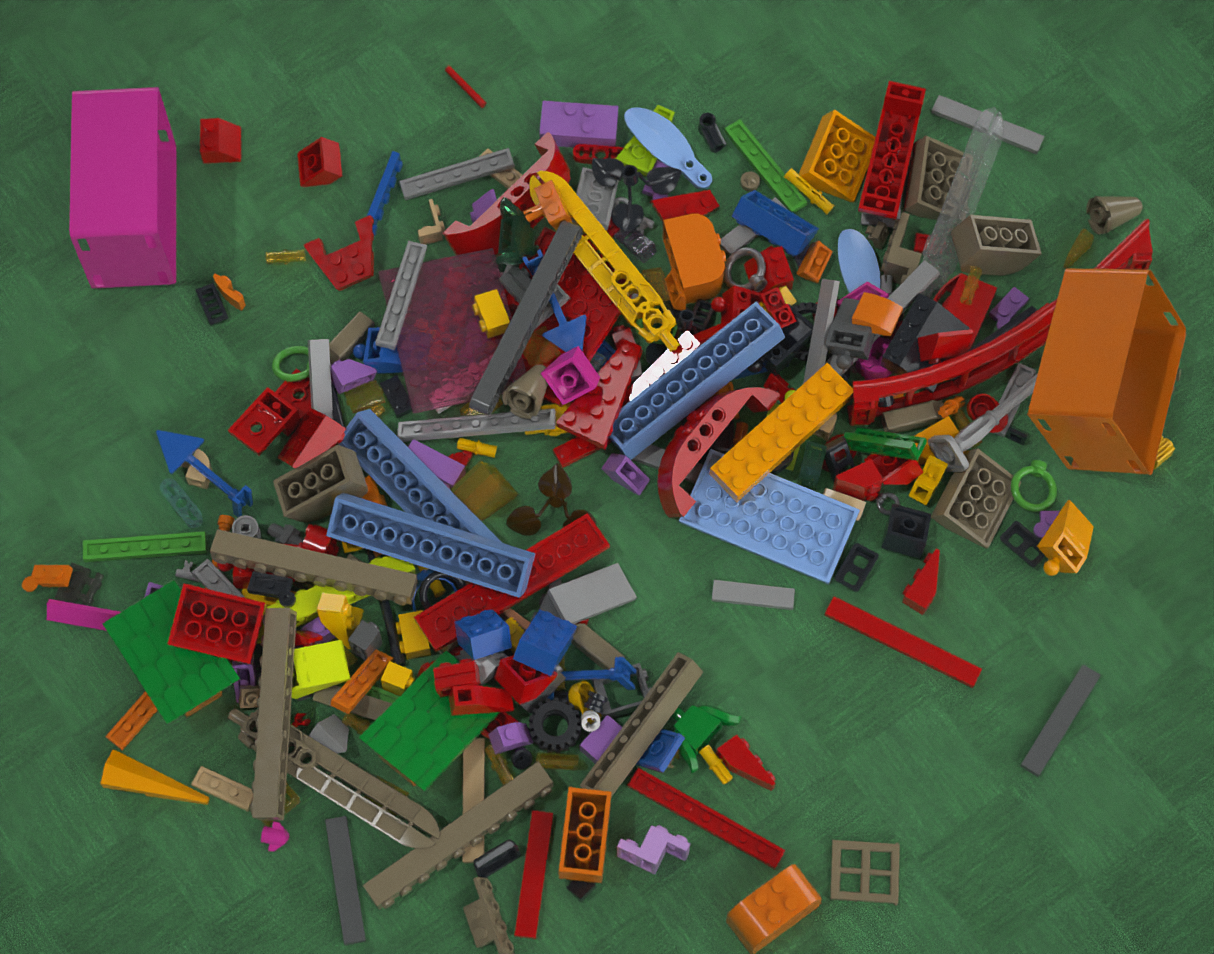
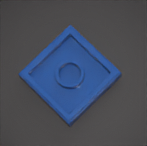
(661, 751)

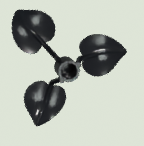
(609, 170)
(684, 322)

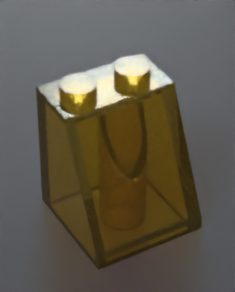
(484, 490)

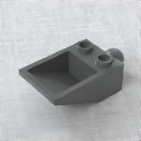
(847, 338)

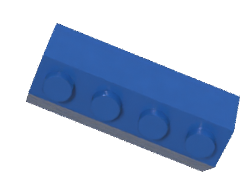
(774, 222)

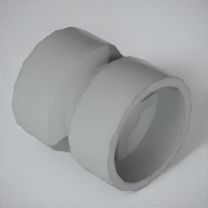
(246, 526)

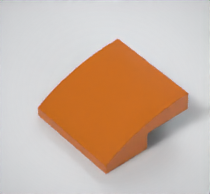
(877, 313)

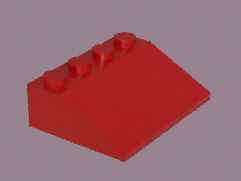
(311, 438)
(217, 623)

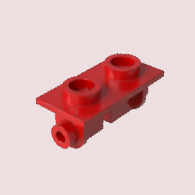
(779, 385)

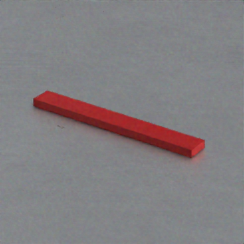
(903, 642)
(706, 818)

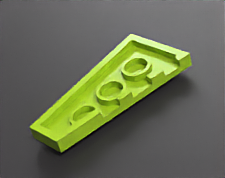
(636, 154)

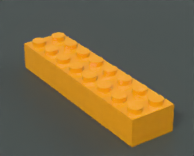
(781, 432)

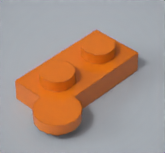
(48, 577)

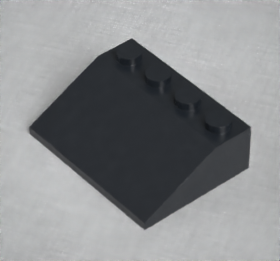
(923, 319)

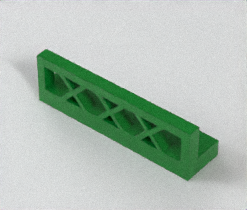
(885, 443)

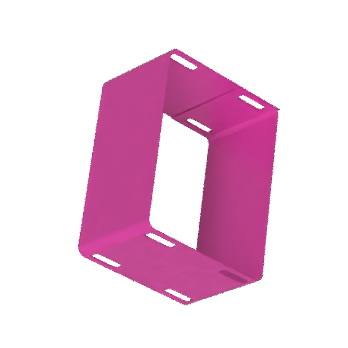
(123, 187)

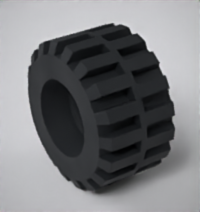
(557, 708)

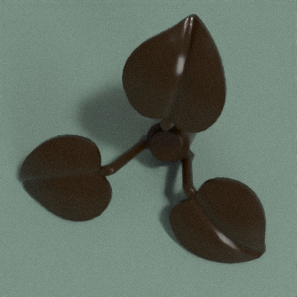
(556, 486)

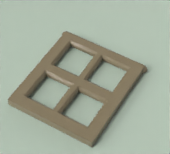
(865, 871)

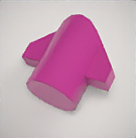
(274, 836)

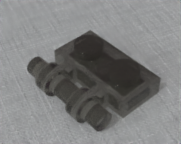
(78, 579)

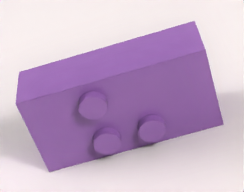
(579, 123)

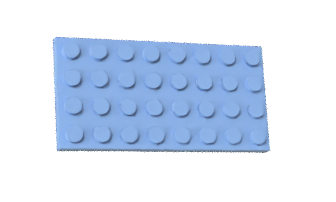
(774, 521)

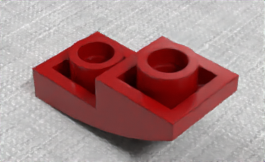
(777, 308)
(306, 638)

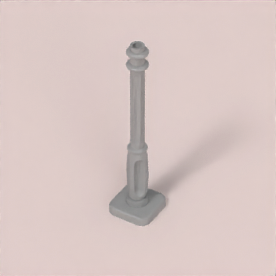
(951, 449)

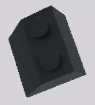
(906, 531)

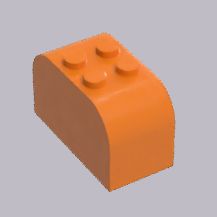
(695, 255)
(585, 835)
(773, 909)

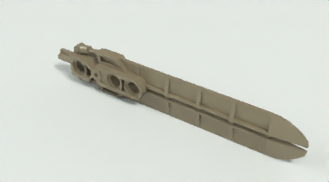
(355, 777)

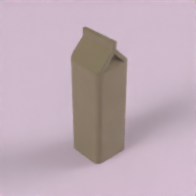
(351, 335)
(911, 417)
(595, 647)

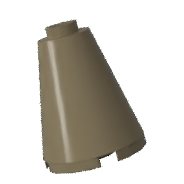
(1111, 212)
(526, 393)

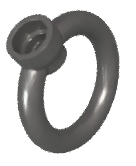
(757, 280)

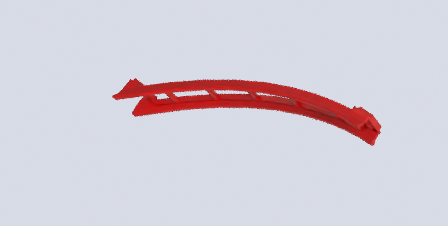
(997, 355)

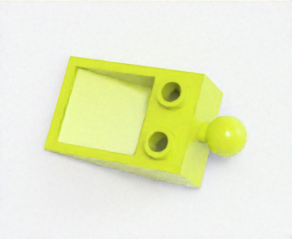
(318, 668)

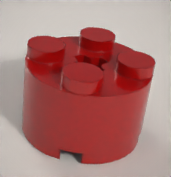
(318, 541)

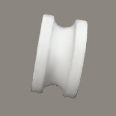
(590, 714)

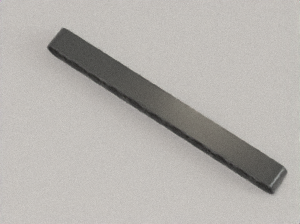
(526, 318)

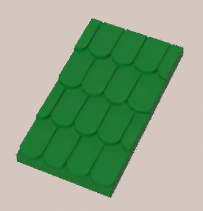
(173, 677)
(419, 732)

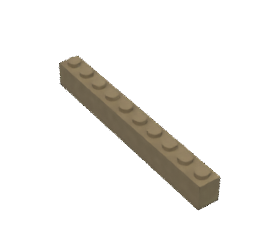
(313, 567)
(274, 714)
(458, 835)

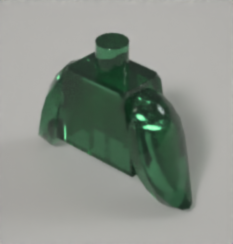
(516, 235)

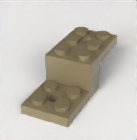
(897, 260)

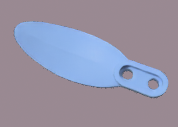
(666, 144)
(857, 260)

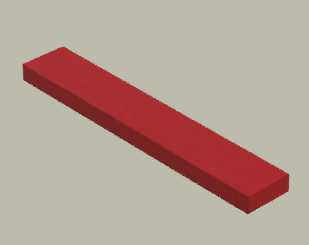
(533, 874)

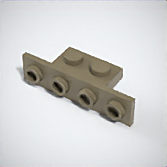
(486, 920)

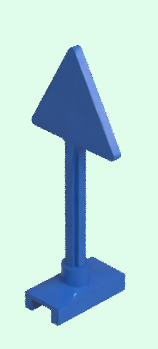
(567, 334)
(179, 449)
(620, 672)

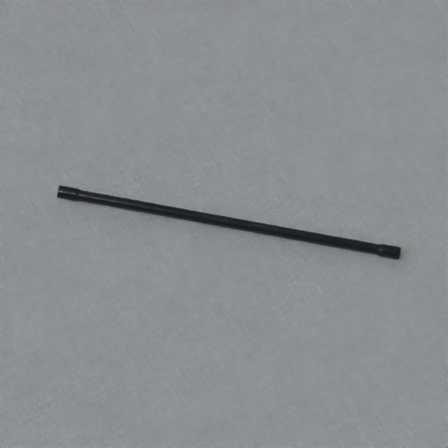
(398, 657)

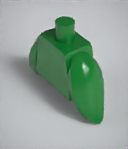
(698, 728)

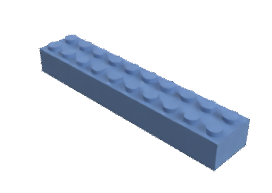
(694, 380)
(406, 476)
(430, 544)

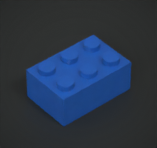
(545, 642)

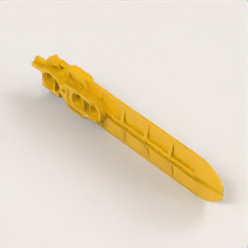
(623, 268)

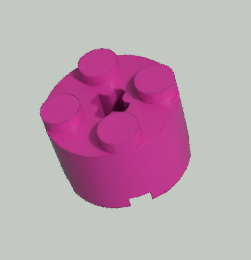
(871, 368)

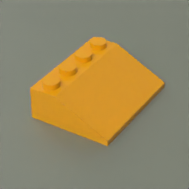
(838, 156)

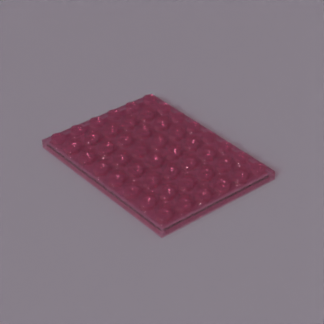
(441, 336)

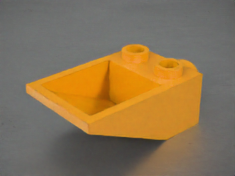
(1066, 541)

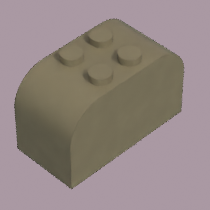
(995, 244)
(311, 489)

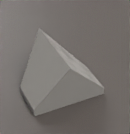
(331, 734)

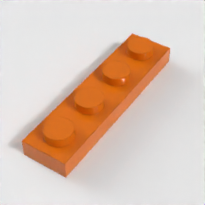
(361, 681)

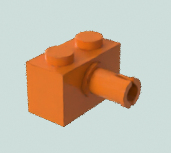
(550, 204)

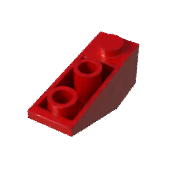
(923, 590)
(479, 699)
(742, 762)

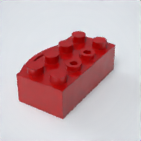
(970, 315)

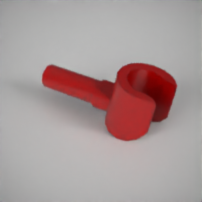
(298, 720)

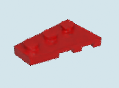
(680, 205)

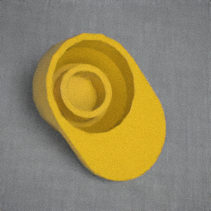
(579, 695)

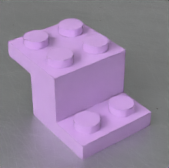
(653, 849)

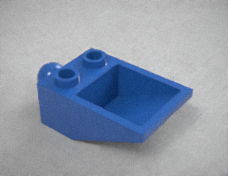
(378, 357)

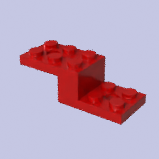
(275, 413)

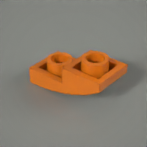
(226, 289)

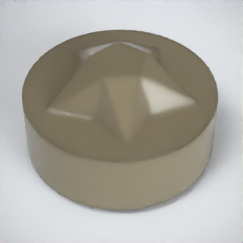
(750, 181)

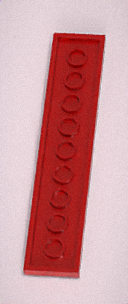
(553, 559)

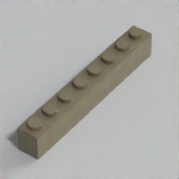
(643, 725)

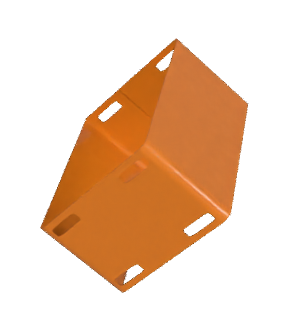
(1108, 368)

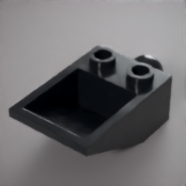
(784, 352)

